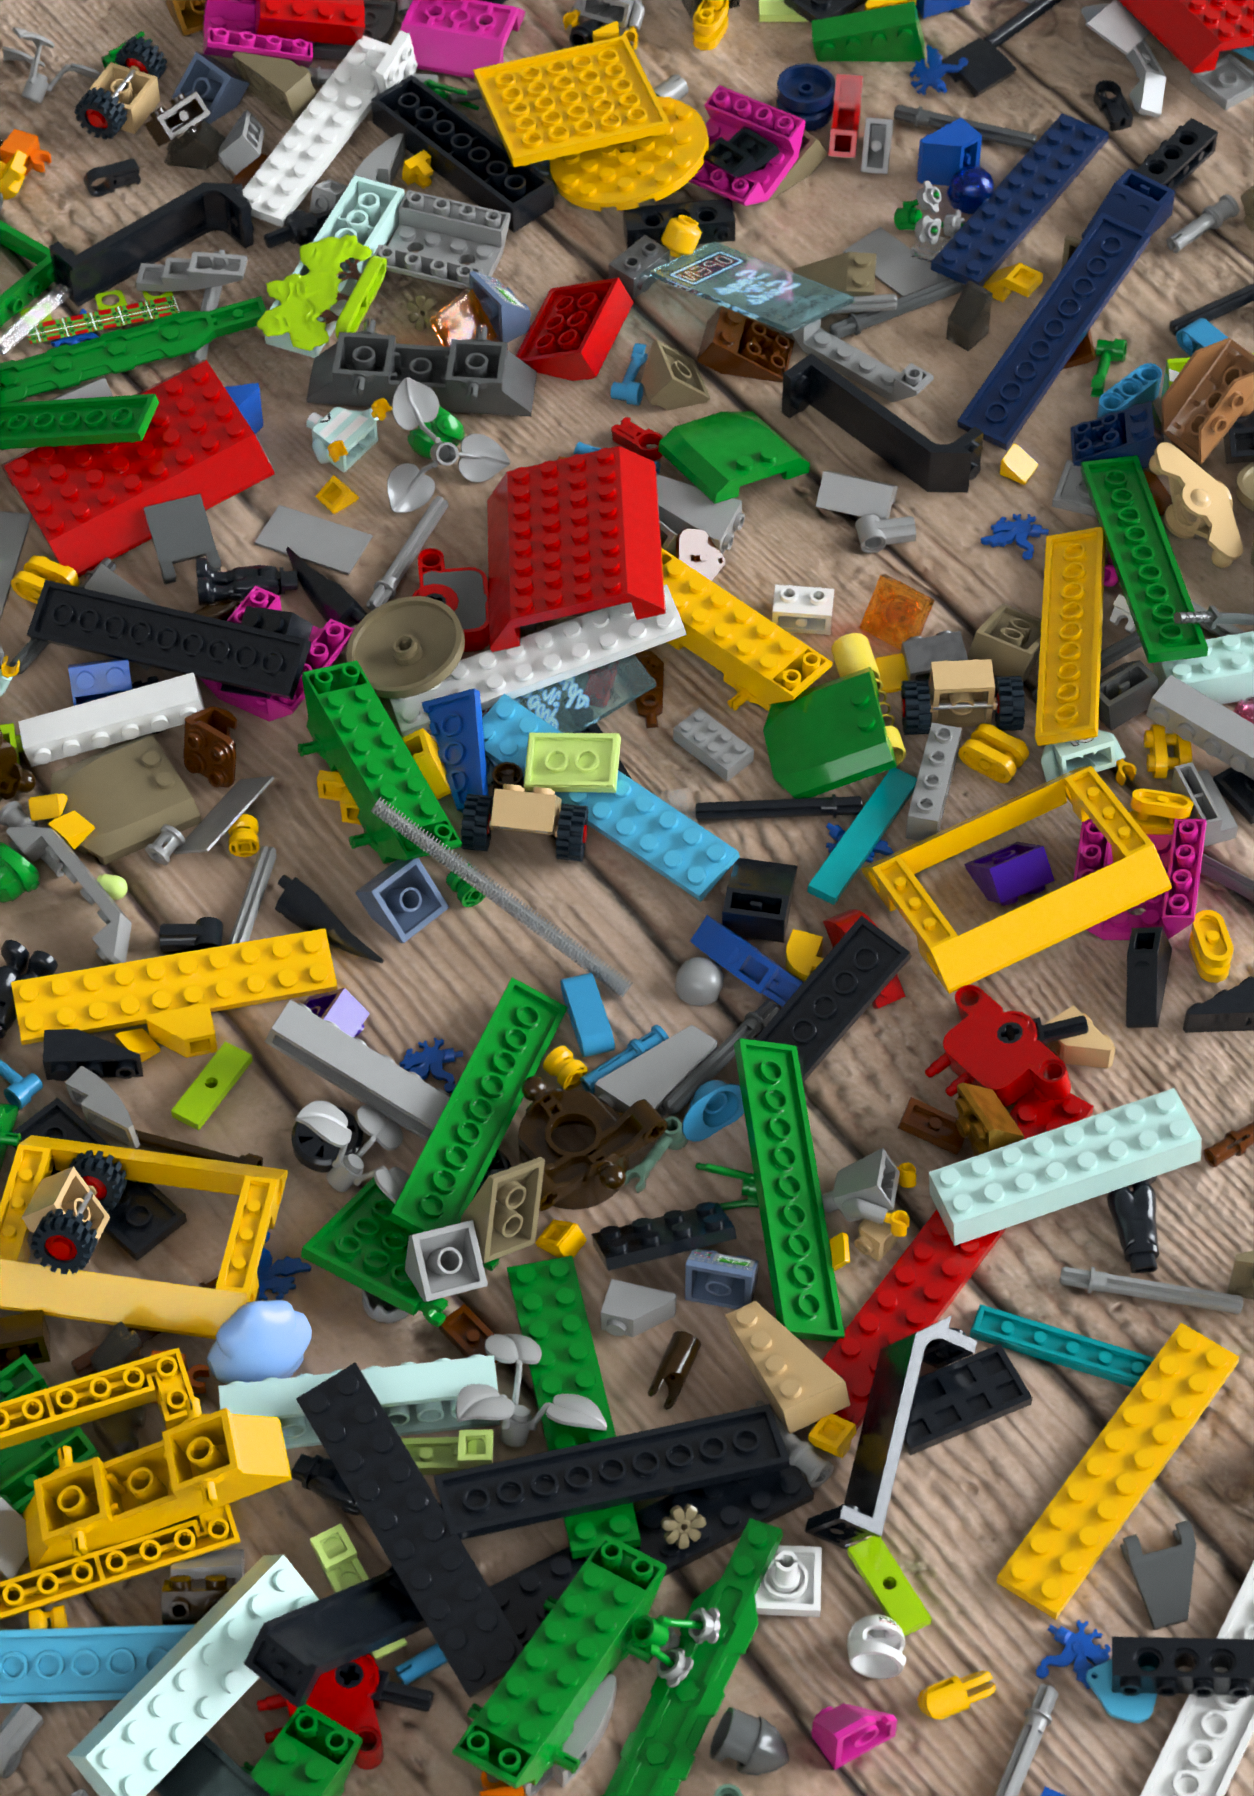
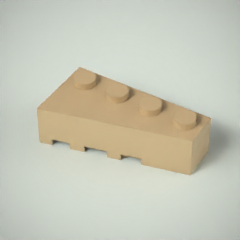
(787, 1371)

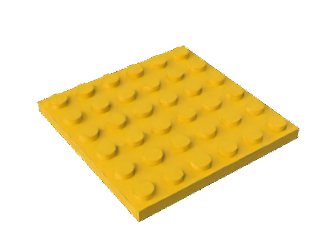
(571, 101)

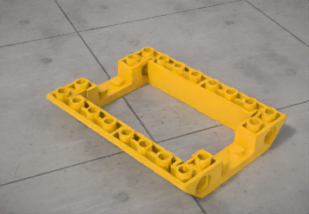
(966, 958)
(128, 1299)
(82, 1401)

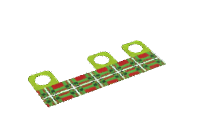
(107, 316)

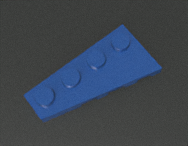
(460, 739)

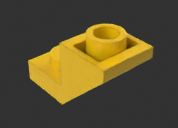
(1013, 278)

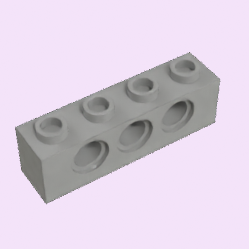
(933, 781)

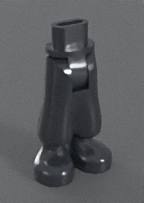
(17, 960)
(1136, 1224)

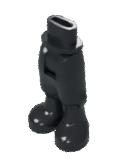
(238, 582)
(324, 1480)

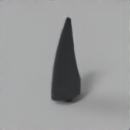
(327, 596)
(310, 913)

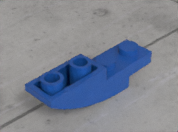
(745, 961)

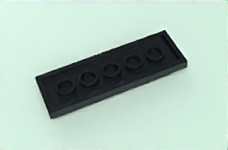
(836, 993)
(143, 1212)

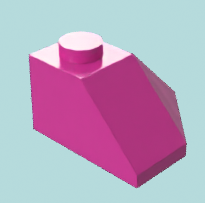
(850, 1732)

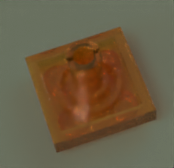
(461, 318)
(896, 612)

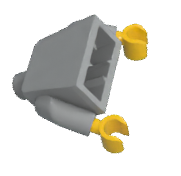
(627, 13)
(869, 1191)

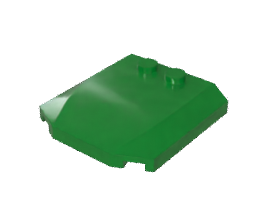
(729, 452)
(828, 736)
(37, 1457)

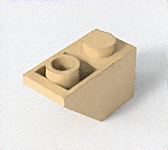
(1086, 1049)

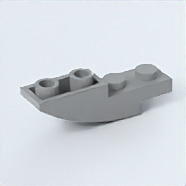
(586, 1736)

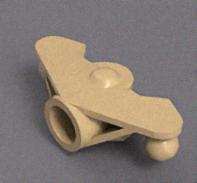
(1198, 504)

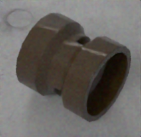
(507, 774)

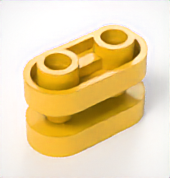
(710, 23)
(37, 569)
(993, 753)
(1158, 759)
(1157, 810)
(1211, 946)

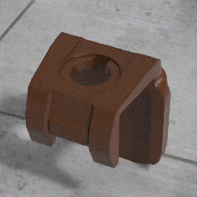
(209, 745)

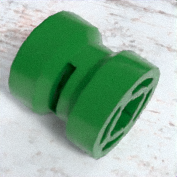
(465, 893)

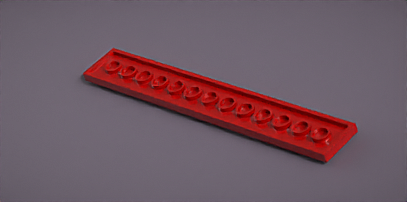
(928, 1273)

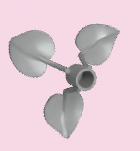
(37, 83)
(480, 455)
(347, 1170)
(486, 1403)

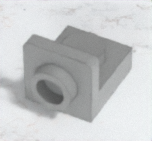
(326, 195)

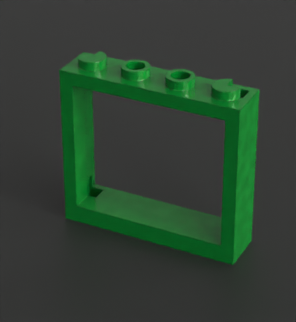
(33, 282)

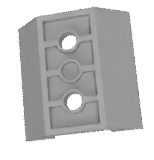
(446, 238)

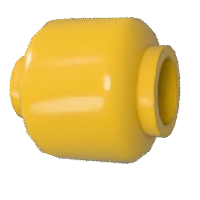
(681, 236)

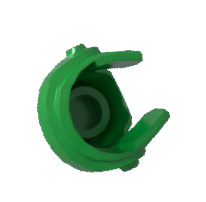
(444, 426)
(16, 874)

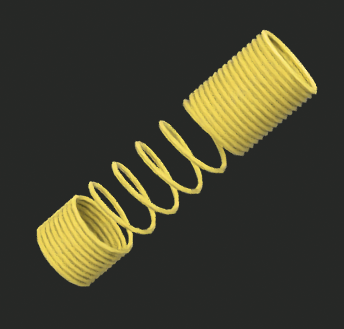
(853, 654)

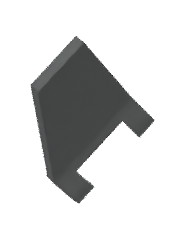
(1164, 1576)

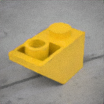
(425, 753)
(184, 1030)

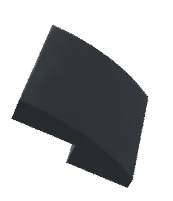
(984, 68)
(742, 153)

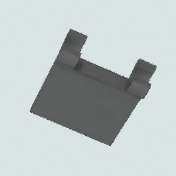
(181, 534)

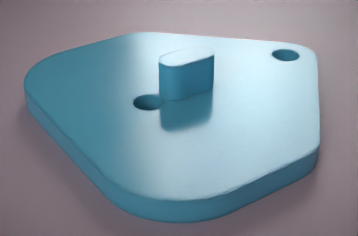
(1128, 1708)

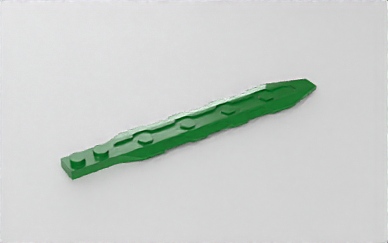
(124, 349)
(675, 1718)

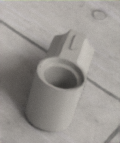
(877, 533)
(15, 1734)

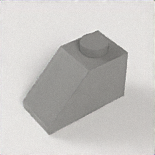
(877, 145)
(635, 1308)

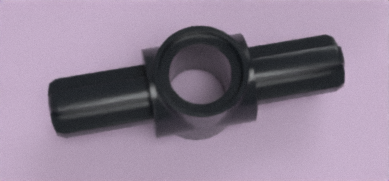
(299, 228)

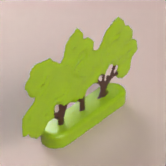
(313, 294)

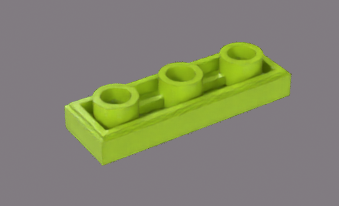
(211, 1085)
(881, 1570)

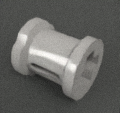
(156, 850)

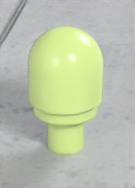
(113, 885)

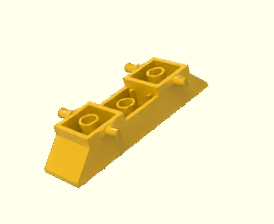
(751, 651)
(187, 1473)

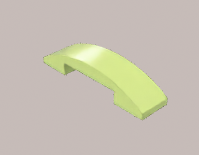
(452, 1454)
(344, 1569)

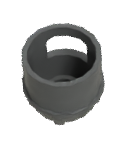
(749, 1741)

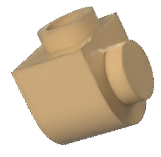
(875, 1239)

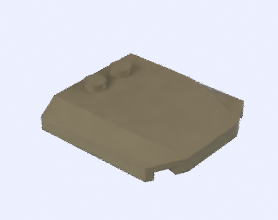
(126, 797)

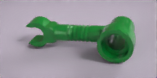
(1108, 352)

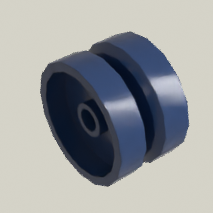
(807, 93)

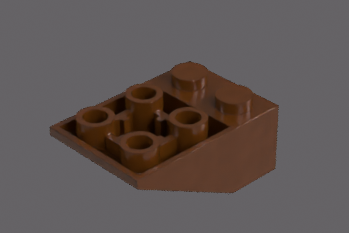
(744, 347)

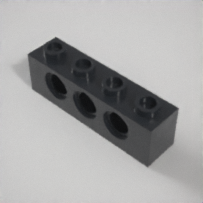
(1180, 154)
(714, 218)
(1171, 1653)

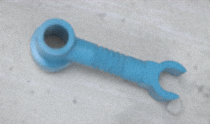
(629, 390)
(21, 1088)

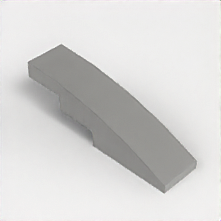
(199, 272)

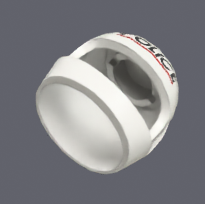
(876, 1647)

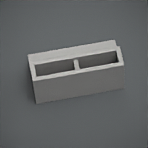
(856, 495)
(1207, 802)

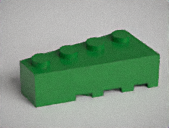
(870, 36)

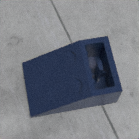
(1137, 202)
(1118, 435)

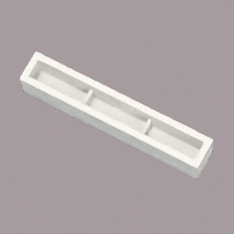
(110, 719)

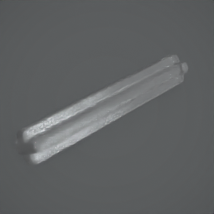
(33, 318)

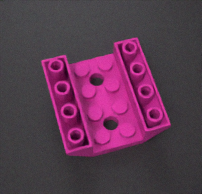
(232, 28)
(459, 34)
(728, 114)
(324, 649)
(1182, 861)

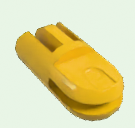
(954, 1694)

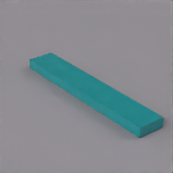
(862, 836)
(1059, 1346)

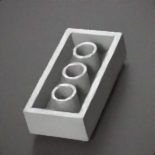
(713, 744)

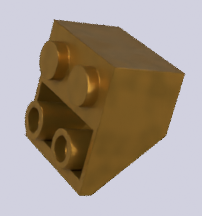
(984, 1119)

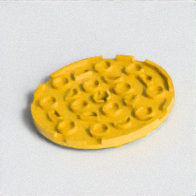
(645, 170)

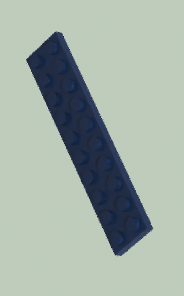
(1019, 201)
(1054, 330)

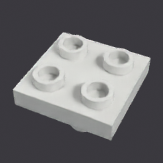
(395, 64)
(792, 1583)

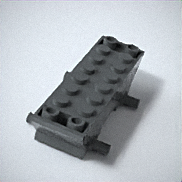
(466, 376)

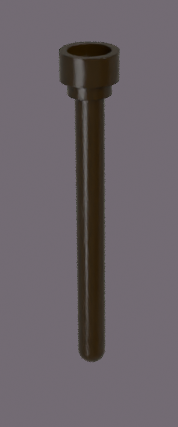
(194, 1151)

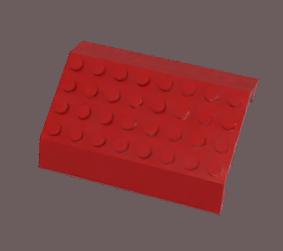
(1197, 28)
(95, 494)
(573, 541)

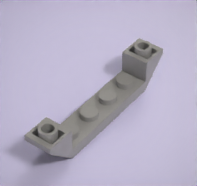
(1149, 91)
(860, 366)
(115, 936)

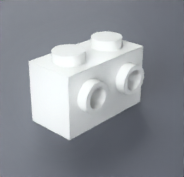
(803, 609)

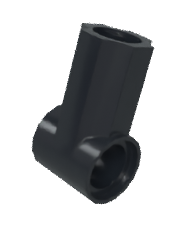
(191, 937)

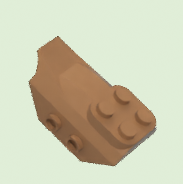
(1208, 398)

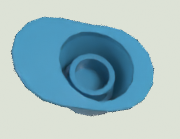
(712, 1109)

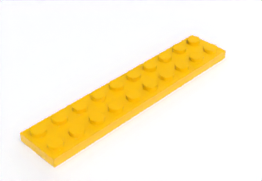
(1071, 637)
(220, 975)
(1117, 1471)

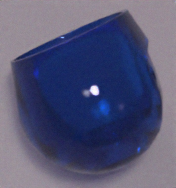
(970, 189)

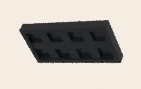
(663, 1236)
(964, 1398)

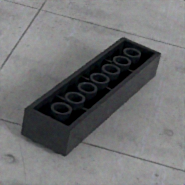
(462, 152)

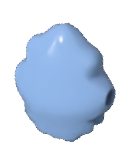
(260, 1343)

